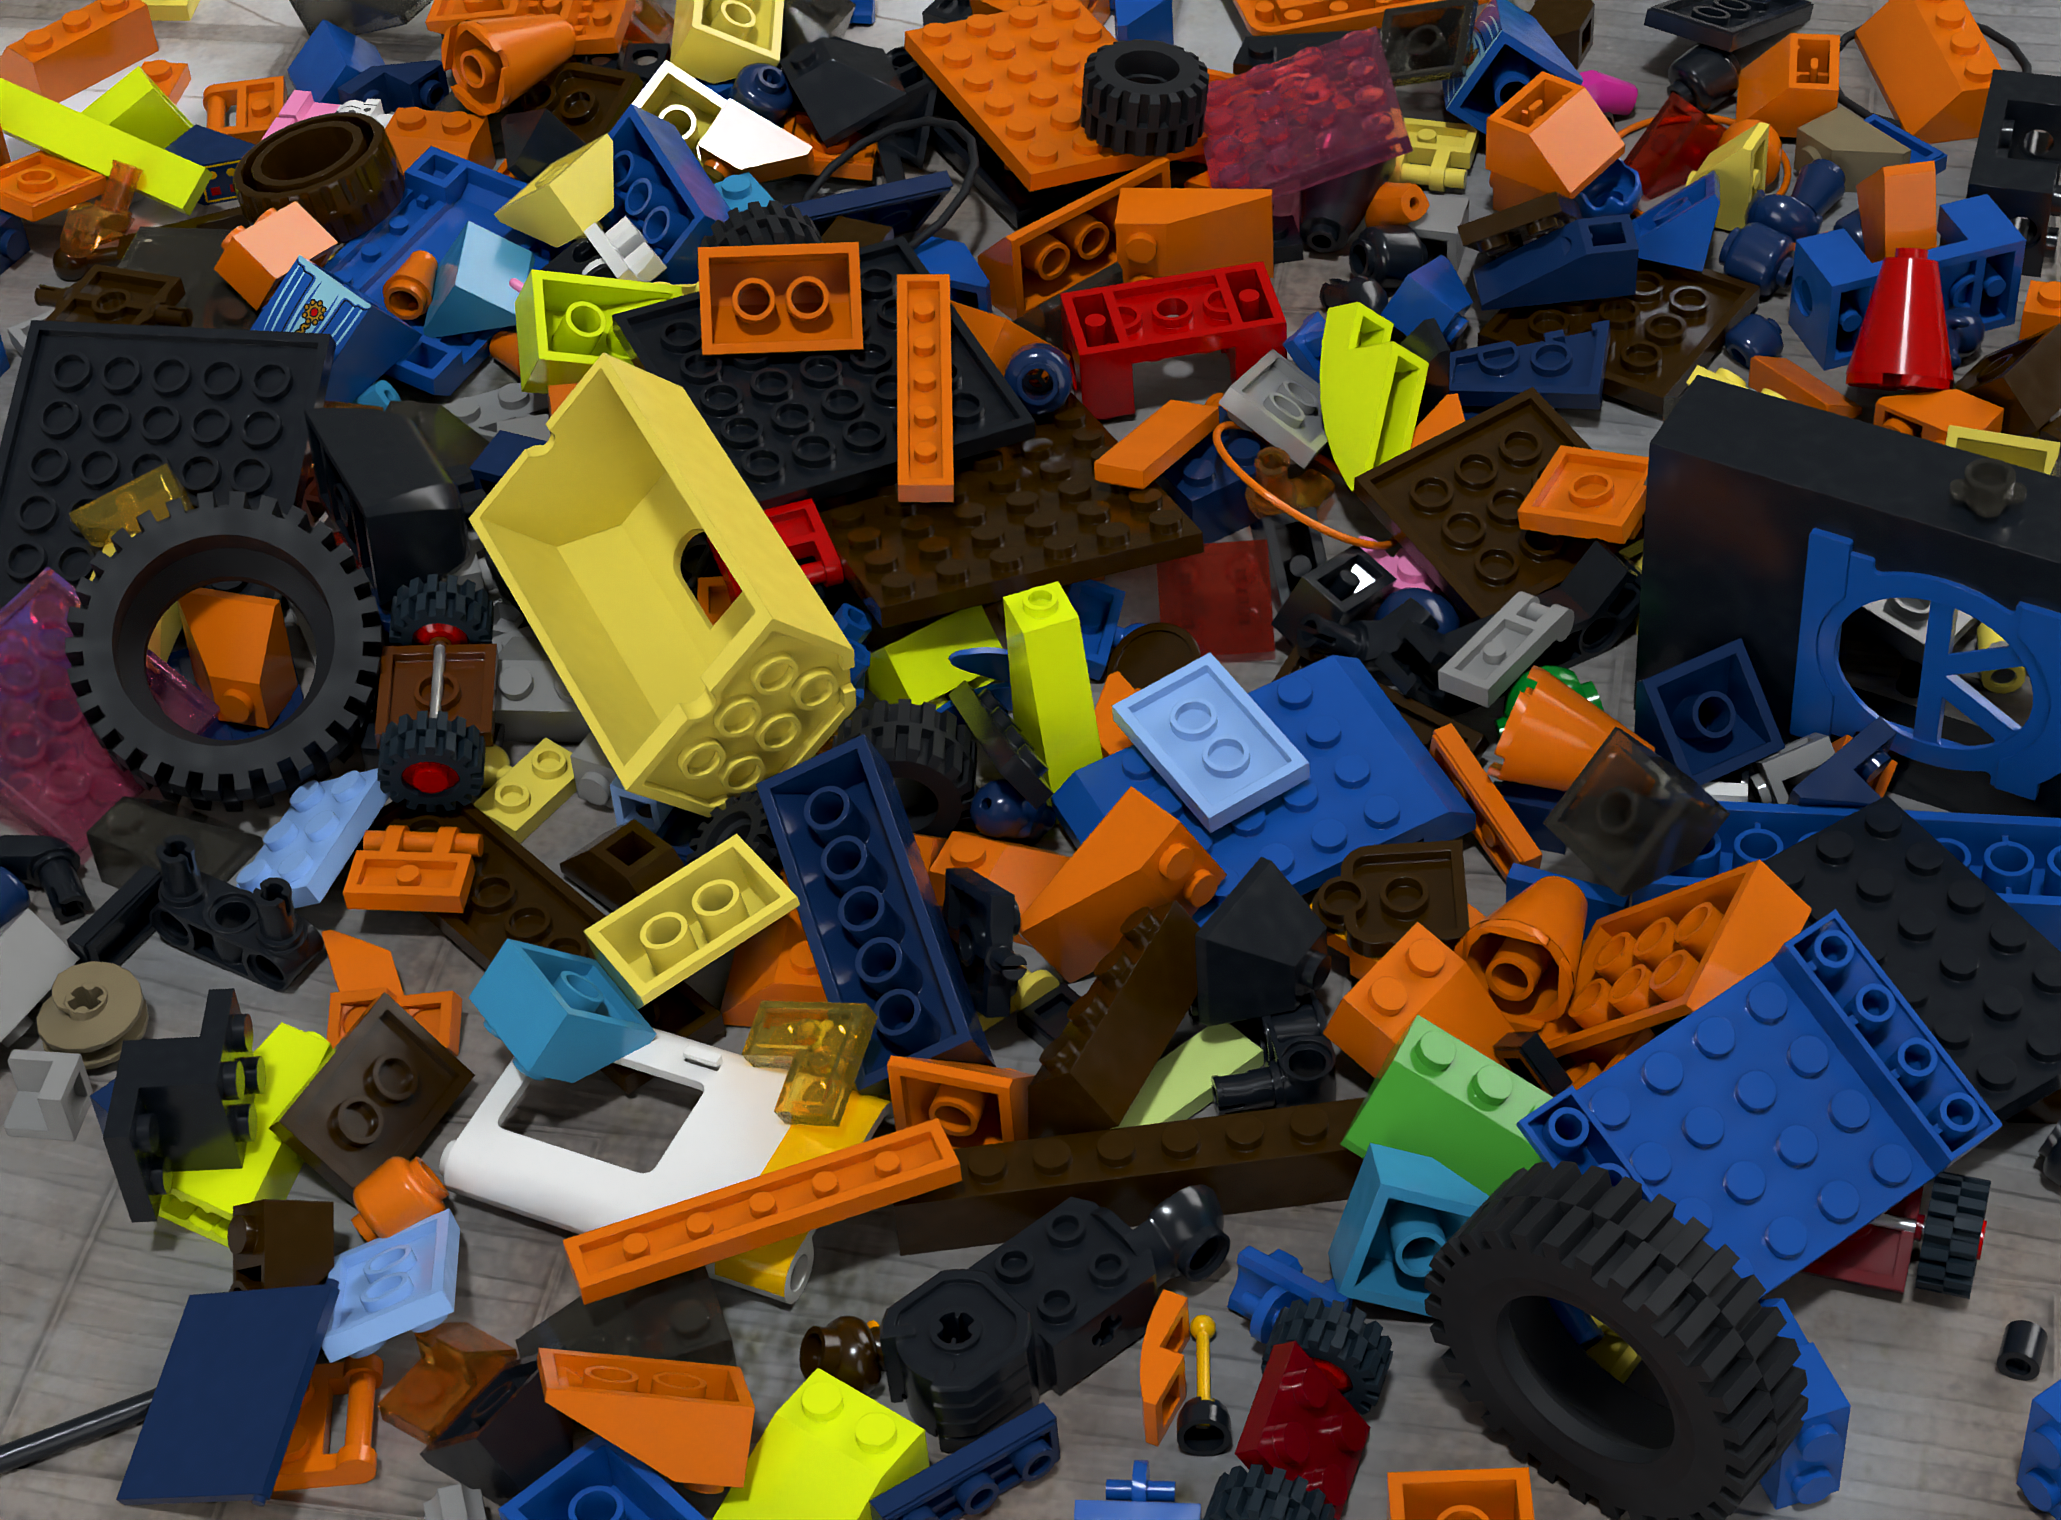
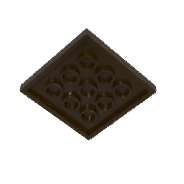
(1655, 335)
(1460, 499)

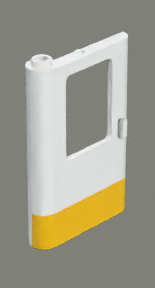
(721, 1143)

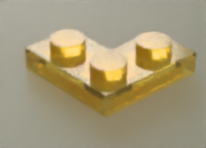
(819, 1047)

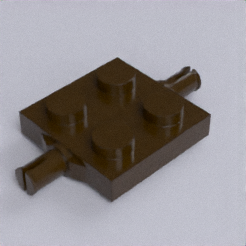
(118, 297)

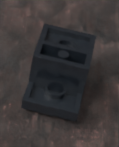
(183, 1105)

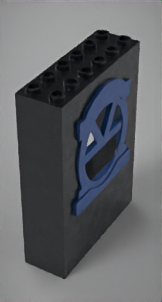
(1794, 518)

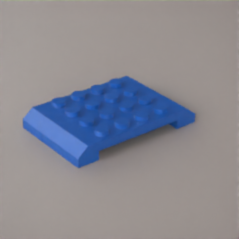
(436, 205)
(1364, 786)

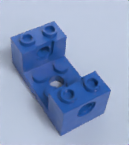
(1834, 279)

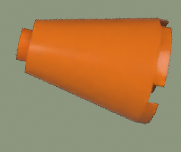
(504, 57)
(1551, 735)
(1530, 952)

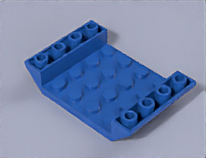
(1778, 1108)

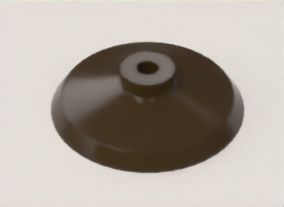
(1152, 653)

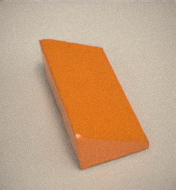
(1798, 386)

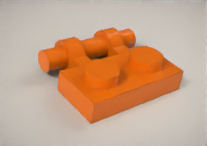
(413, 870)

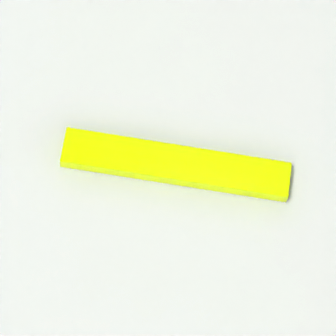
(95, 145)

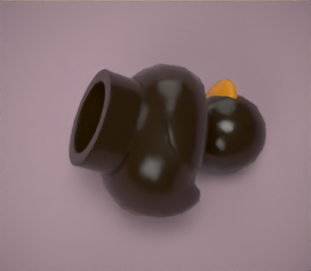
(846, 1350)

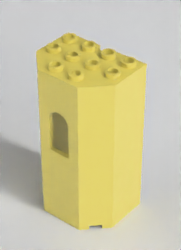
(593, 557)

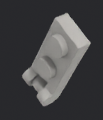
(1504, 648)

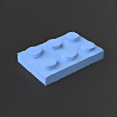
(1210, 742)
(317, 835)
(393, 1287)

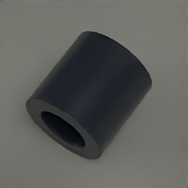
(2022, 1350)

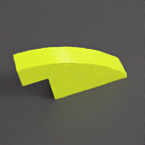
(1367, 390)

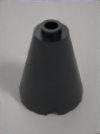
(1336, 208)

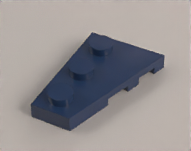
(1560, 368)

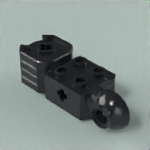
(1040, 1310)

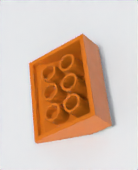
(1675, 954)

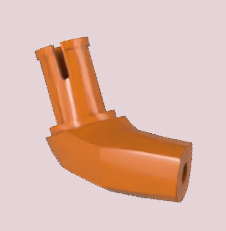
(1396, 205)

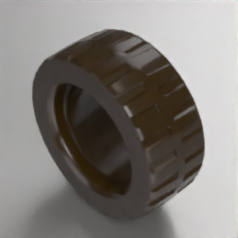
(329, 164)

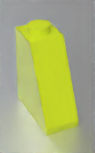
(140, 110)

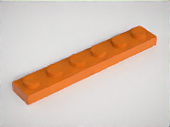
(924, 389)
(761, 1211)

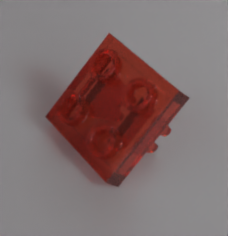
(1220, 597)

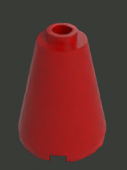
(1904, 329)

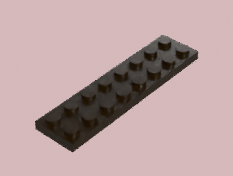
(529, 903)

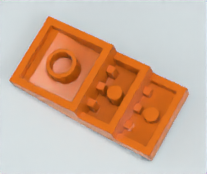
(596, 23)

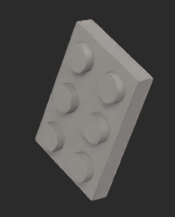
(1280, 407)

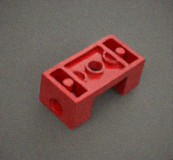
(1128, 324)

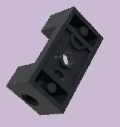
(2020, 164)

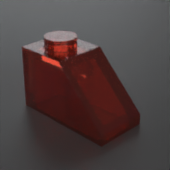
(1673, 146)

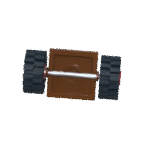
(437, 694)

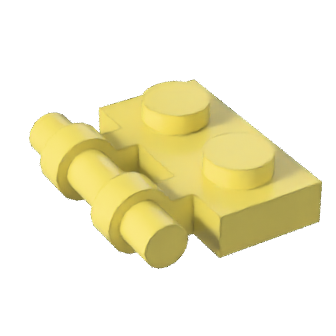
(1441, 146)

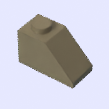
(1848, 143)

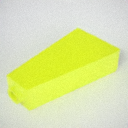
(1051, 681)
(206, 1198)

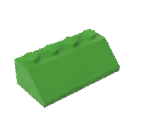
(1449, 1106)

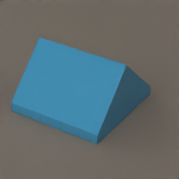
(474, 283)

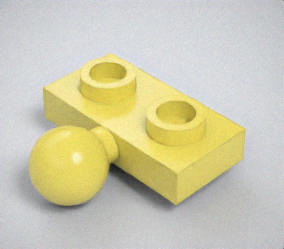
(528, 792)

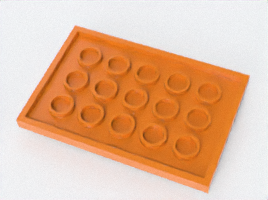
(1023, 86)

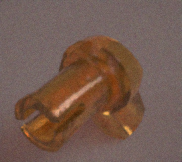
(106, 219)
(1302, 492)

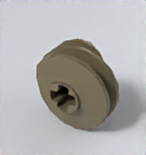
(93, 1013)

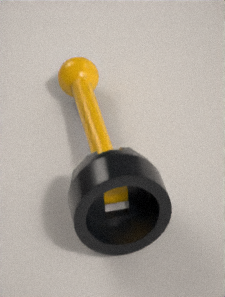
(1202, 1409)

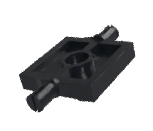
(982, 928)

